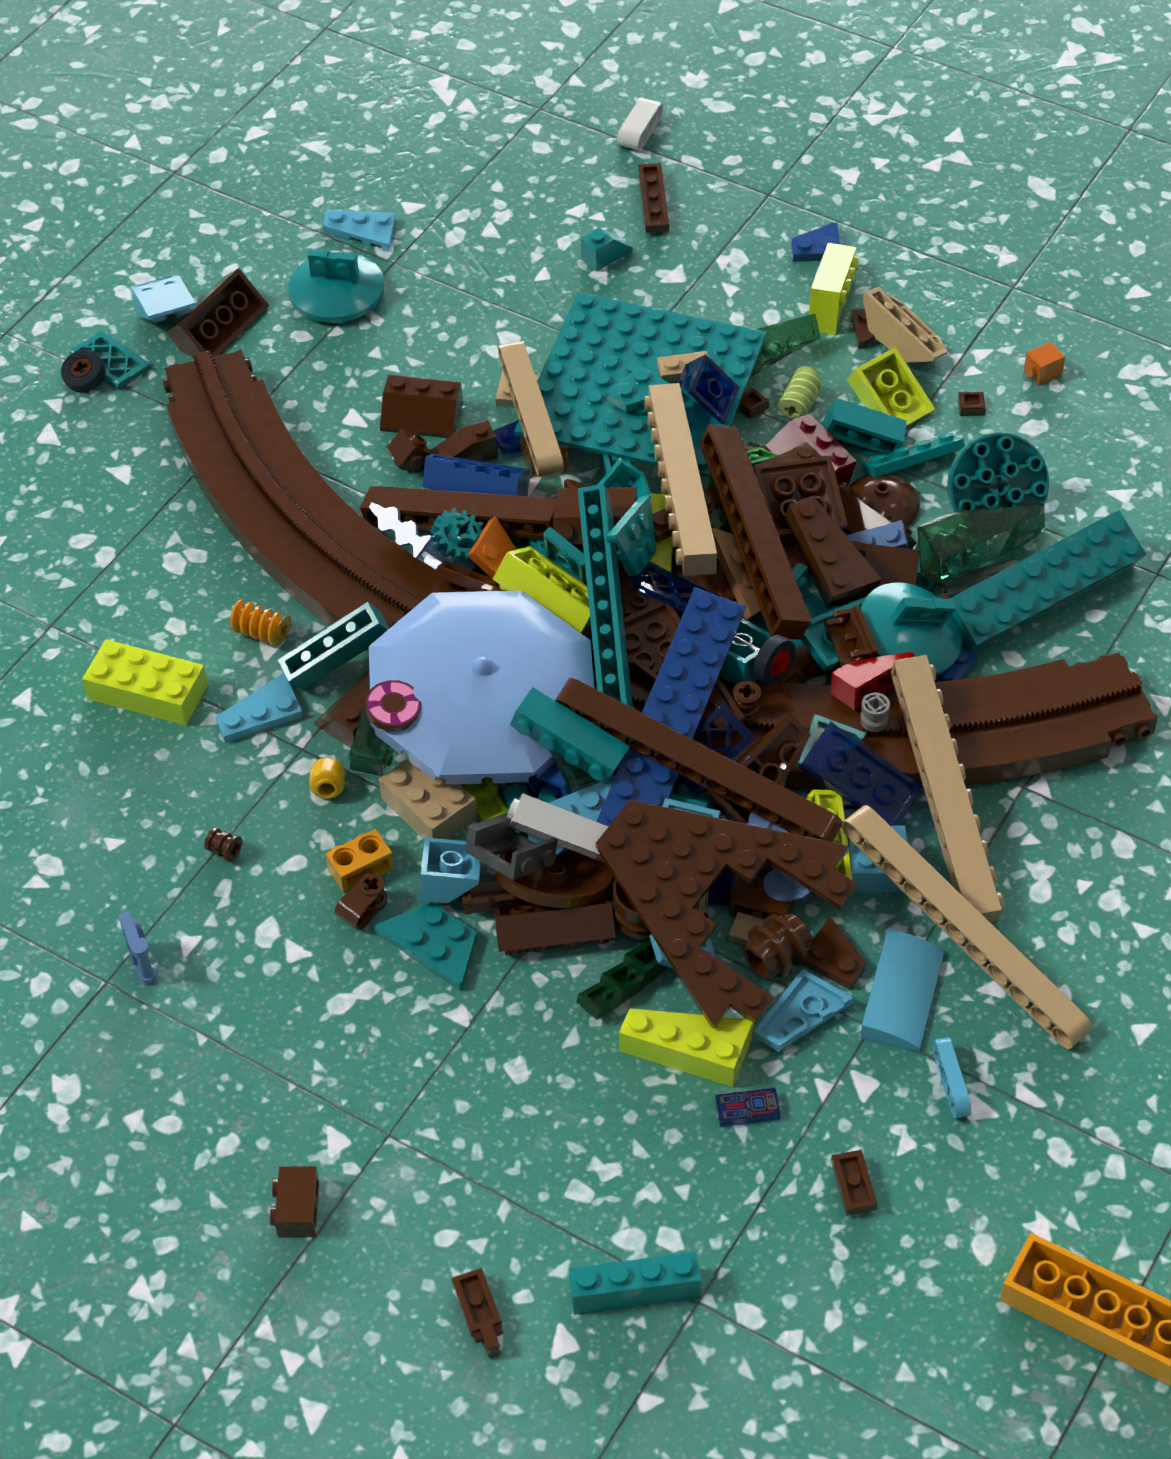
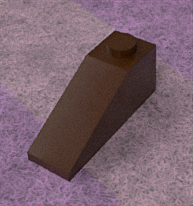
(471, 442)

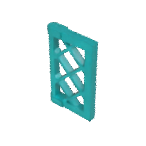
(128, 356)

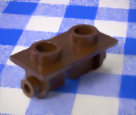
(485, 896)

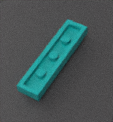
(906, 457)

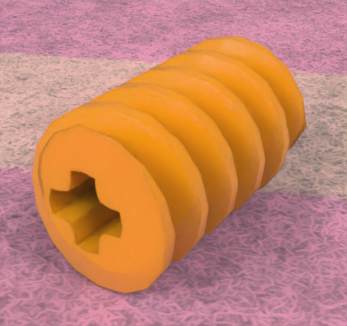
(259, 623)

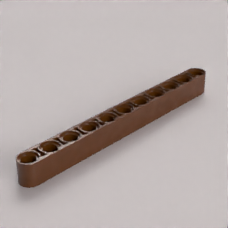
(700, 763)

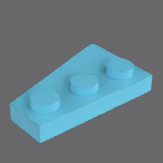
(261, 710)
(800, 1010)

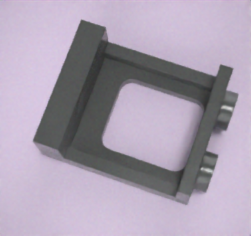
(495, 837)

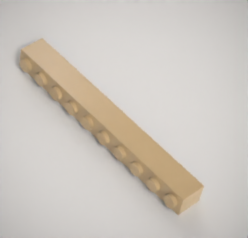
(680, 480)
(945, 785)

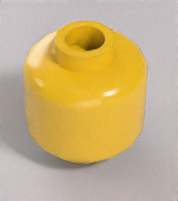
(327, 778)

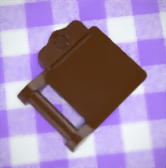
(891, 563)

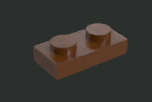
(854, 1182)

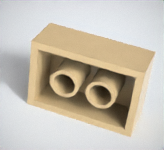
(427, 804)

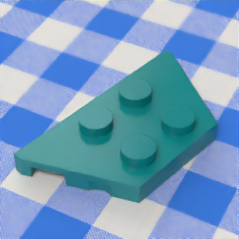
(635, 536)
(432, 940)

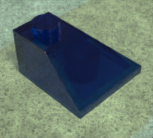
(709, 386)

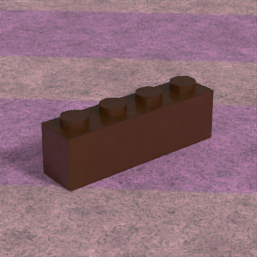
(861, 515)

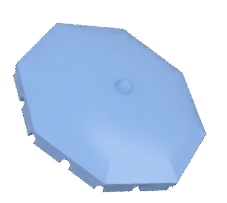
(471, 670)

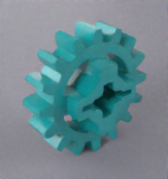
(449, 527)

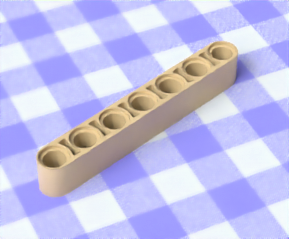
(530, 408)

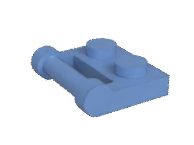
(138, 948)

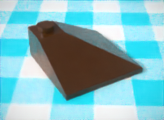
(797, 480)

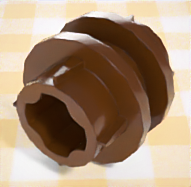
(777, 945)

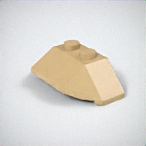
(900, 328)

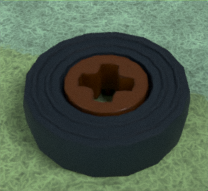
(93, 368)

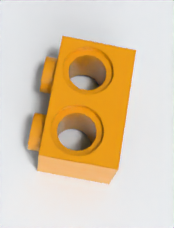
(361, 856)

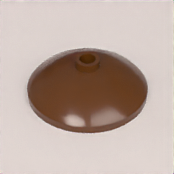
(891, 495)

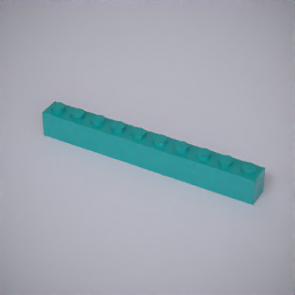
(604, 594)

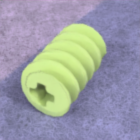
(800, 393)

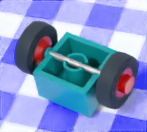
(757, 656)

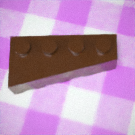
(830, 556)

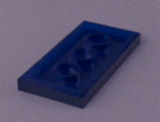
(860, 775)

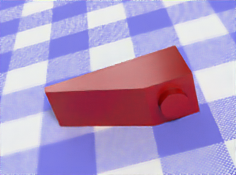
(864, 677)

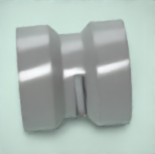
(875, 712)

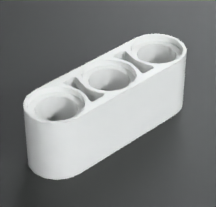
(640, 124)

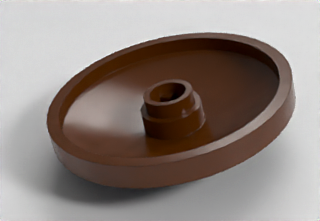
(567, 884)

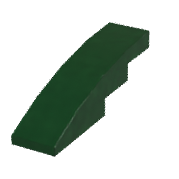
(622, 981)

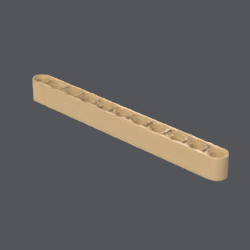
(967, 927)

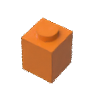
(1044, 363)

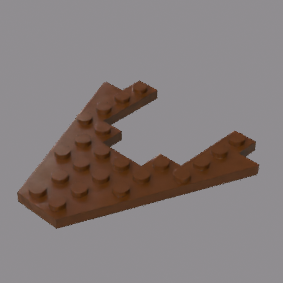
(672, 860)

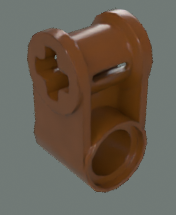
(362, 901)

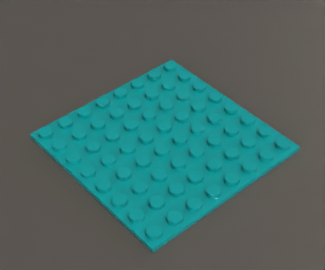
(606, 343)

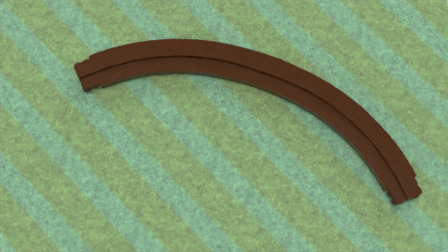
(338, 561)

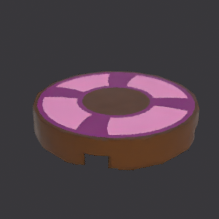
(392, 705)

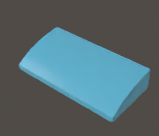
(902, 991)

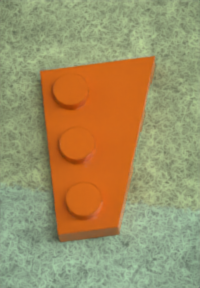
(491, 547)

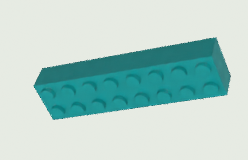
(1045, 580)

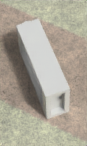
(551, 821)

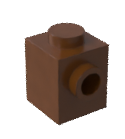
(408, 450)

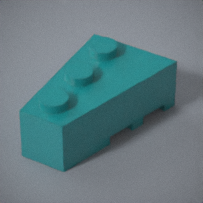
(864, 428)

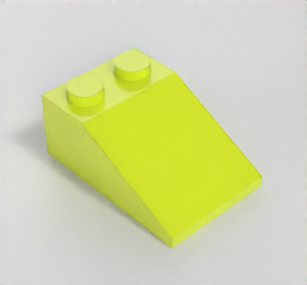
(890, 387)

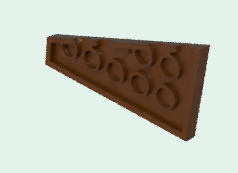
(648, 641)

